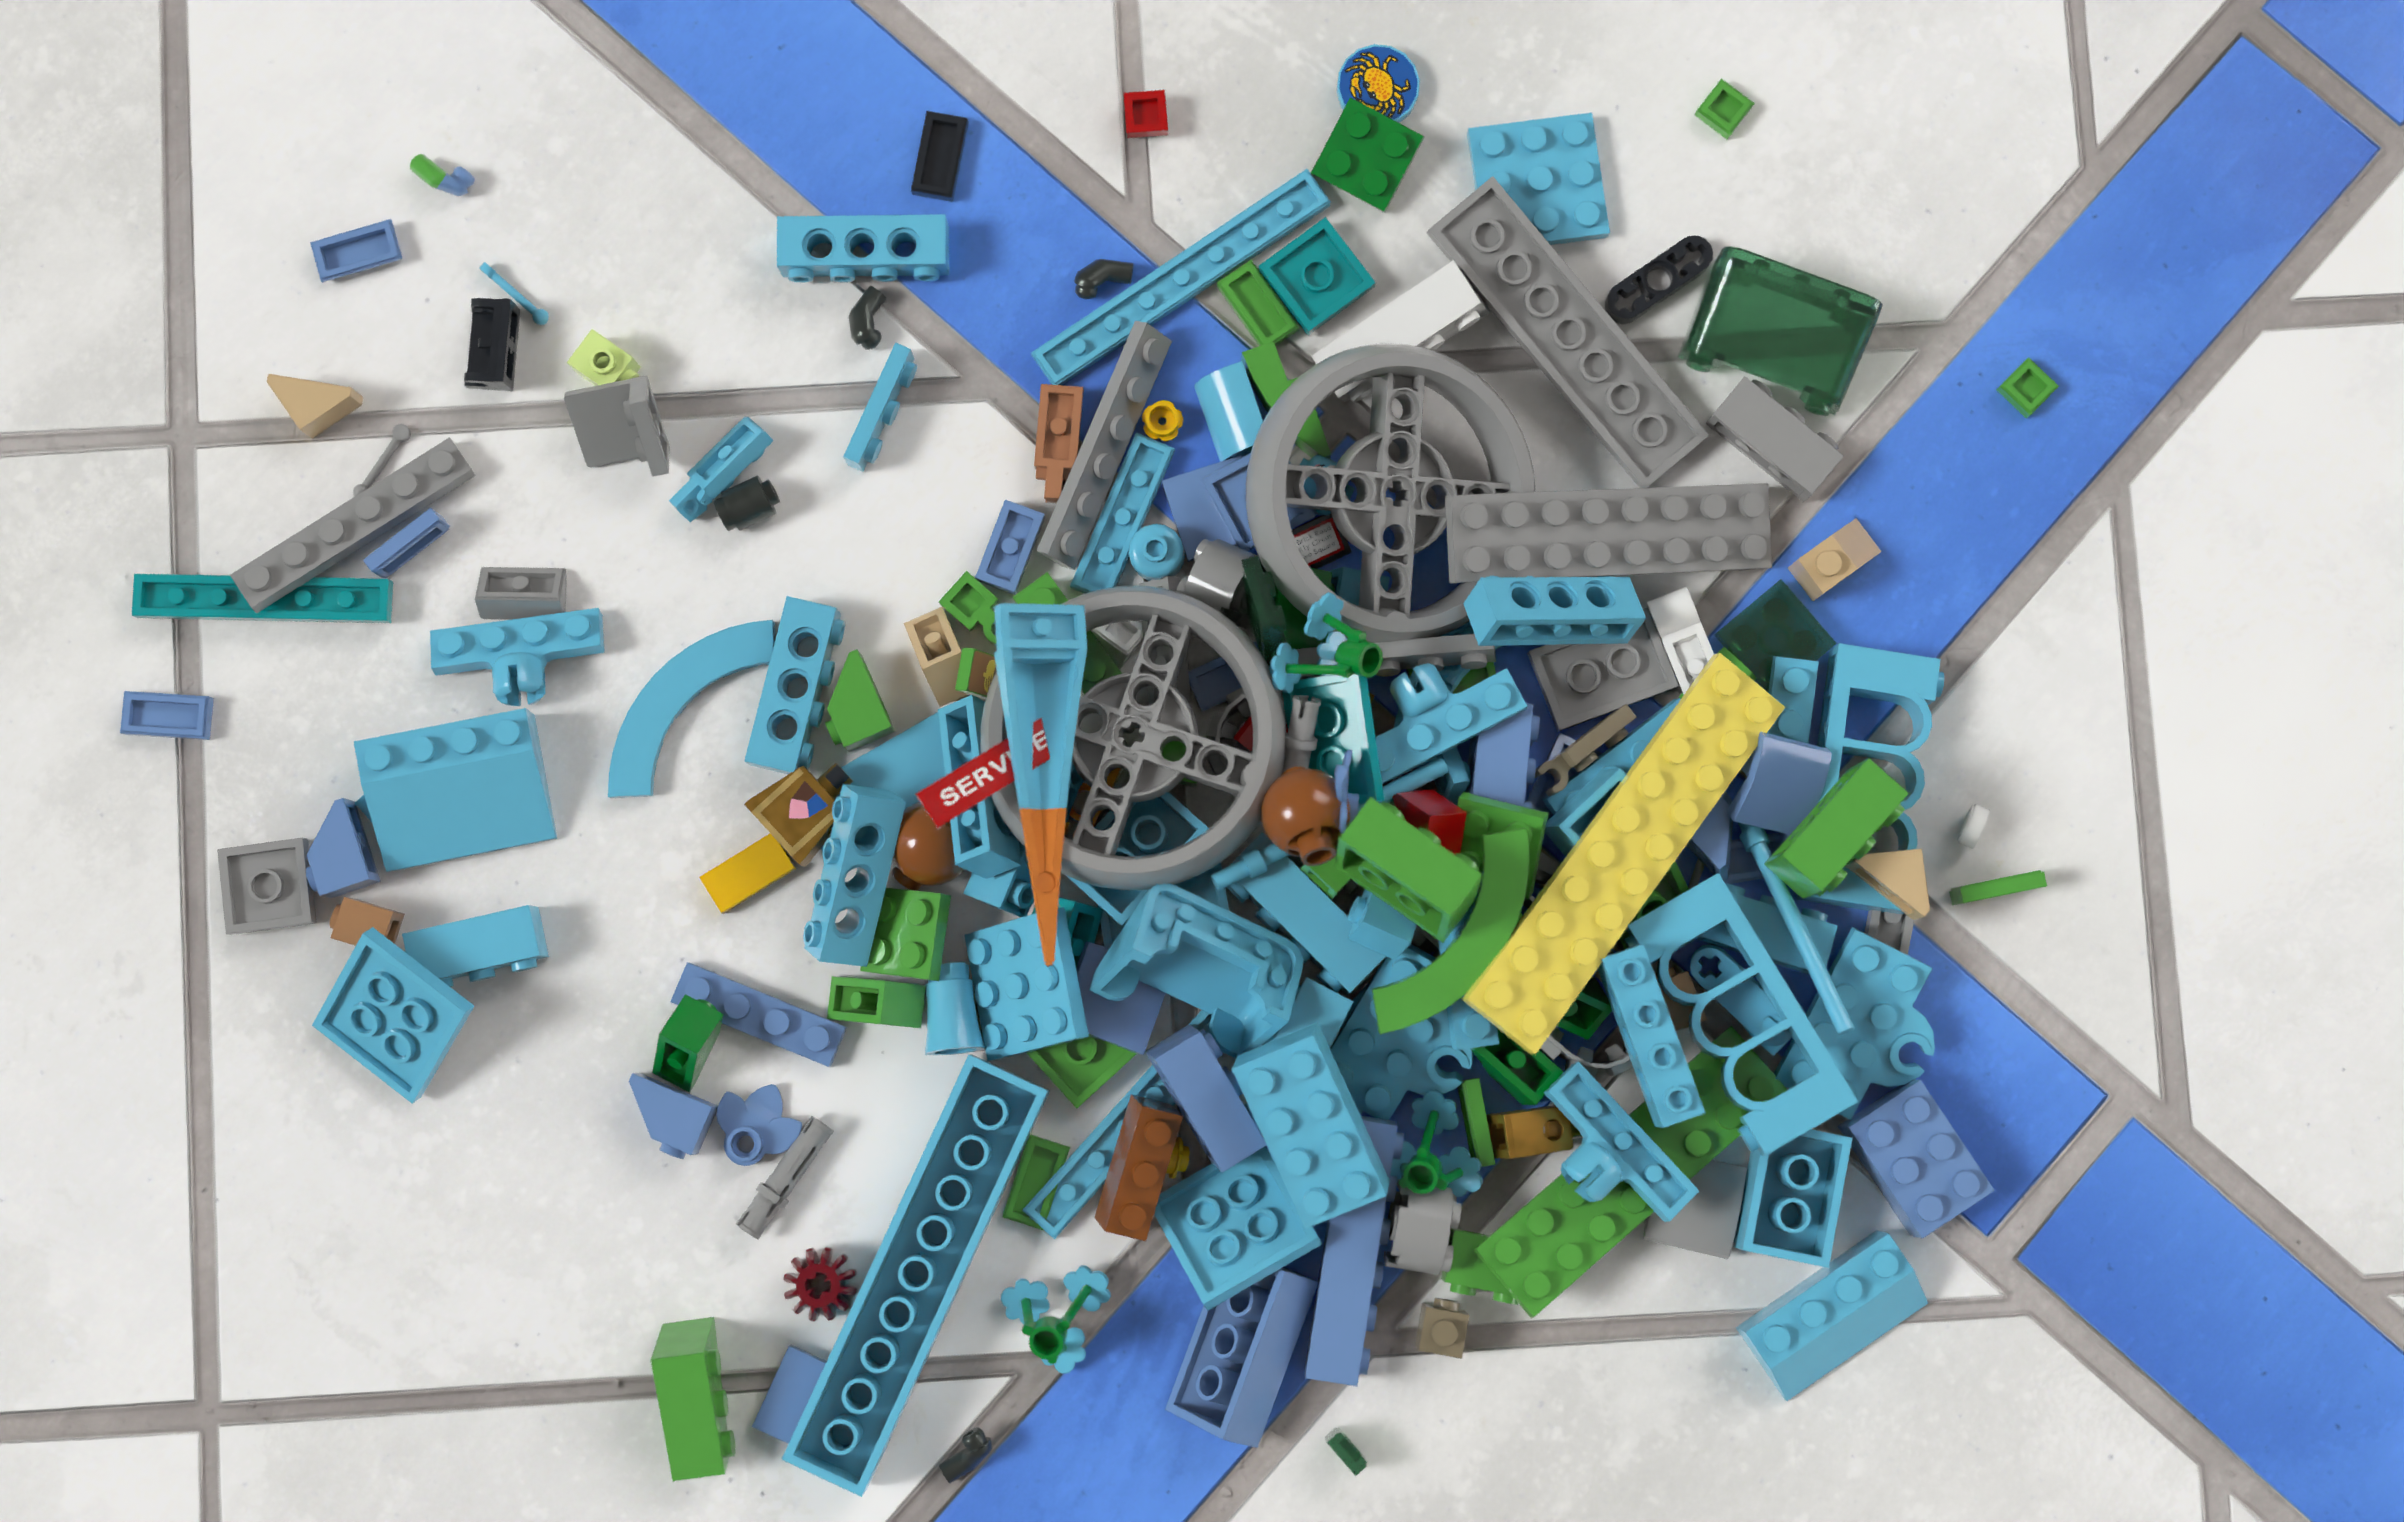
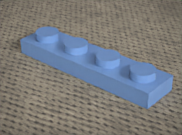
(763, 1015)

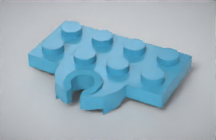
(1878, 994)
(1388, 1064)

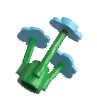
(1337, 656)
(1423, 1170)
(1050, 1335)

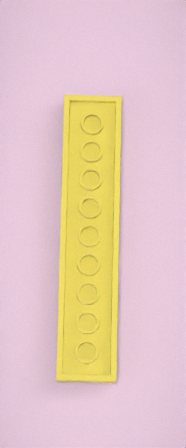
(1624, 854)

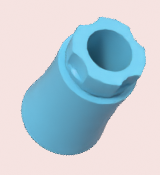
(952, 1013)

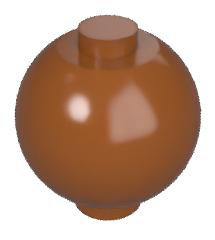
(1304, 815)
(923, 851)

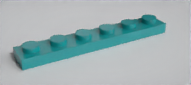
(220, 599)

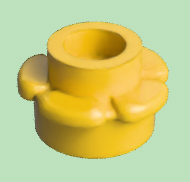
(1159, 410)
(1179, 1159)

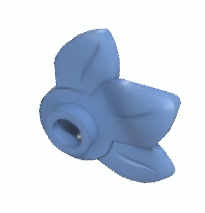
(1341, 790)
(761, 1120)

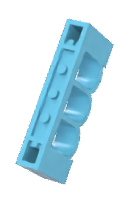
(1887, 677)
(1796, 1110)

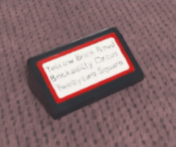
(1321, 541)

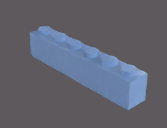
(1349, 1274)

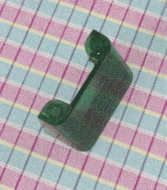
(1781, 327)

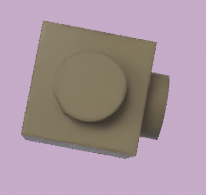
(1442, 1328)

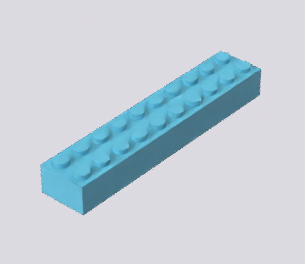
(915, 1275)

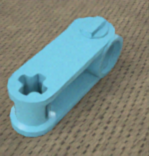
(1745, 1002)

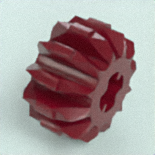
(828, 1297)

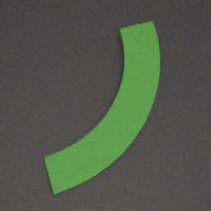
(1475, 946)

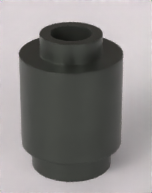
(746, 503)

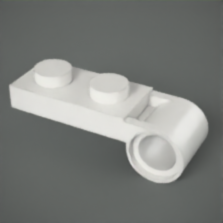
(1681, 635)

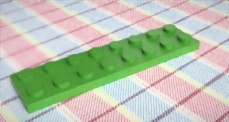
(1565, 1235)

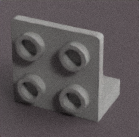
(619, 424)

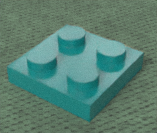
(1316, 276)

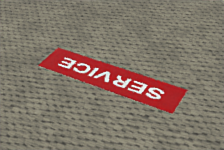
(978, 779)

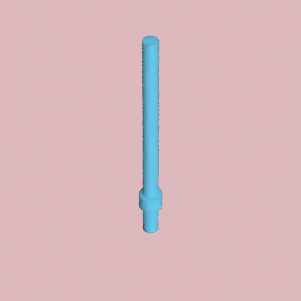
(1756, 841)
(1256, 861)

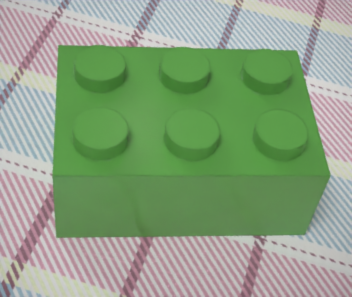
(1838, 830)
(1408, 868)

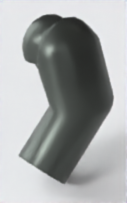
(1100, 272)
(862, 321)
(969, 1458)

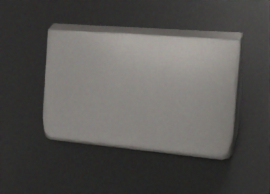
(520, 592)

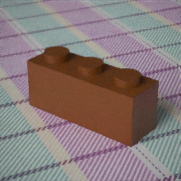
(1138, 1167)

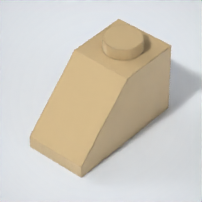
(1834, 559)
(937, 653)

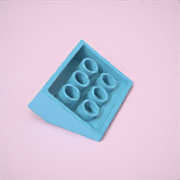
(456, 789)

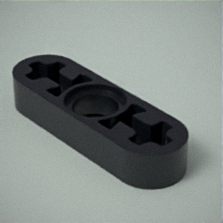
(1676, 253)

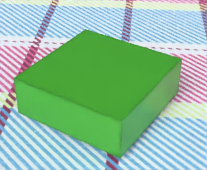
(1724, 109)
(2027, 387)

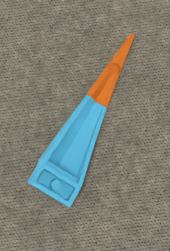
(1041, 677)

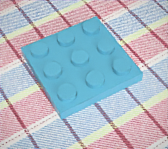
(1548, 172)
(1020, 997)
(392, 1015)
(1233, 1226)

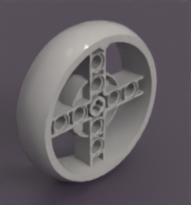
(1274, 485)
(1172, 623)

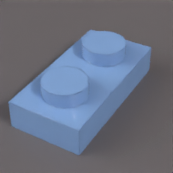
(1010, 547)

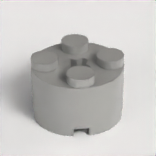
(1219, 579)
(1422, 1230)

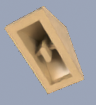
(314, 404)
(1898, 878)

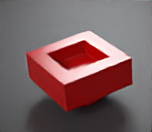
(1145, 114)

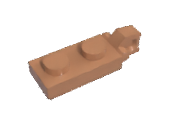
(1057, 436)

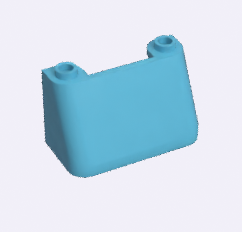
(1207, 960)

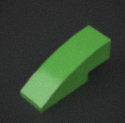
(1269, 382)

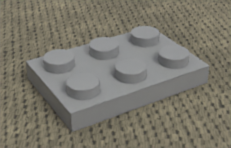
(1600, 678)

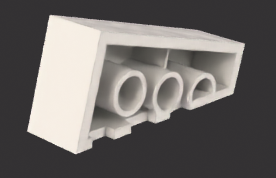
(1418, 318)

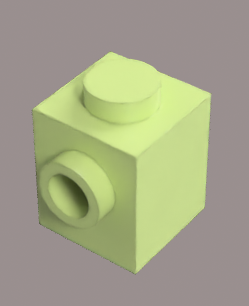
(602, 361)

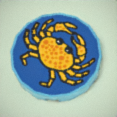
(1381, 80)

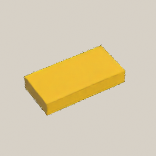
(747, 873)

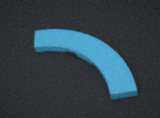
(669, 694)

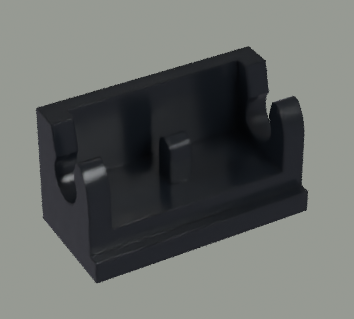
(492, 344)

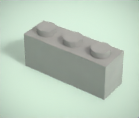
(1775, 438)

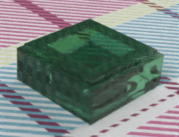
(1346, 1450)

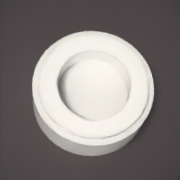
(1973, 826)

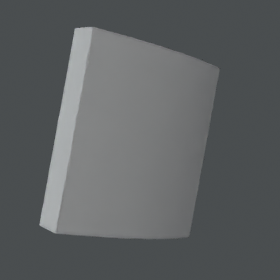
(1709, 1218)

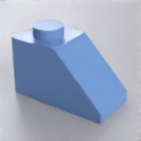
(1714, 837)
(341, 853)
(672, 1115)

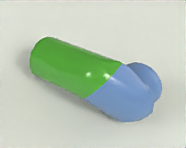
(436, 177)

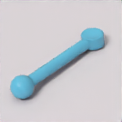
(539, 316)

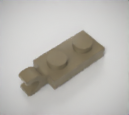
(1582, 753)

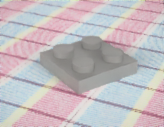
(266, 886)

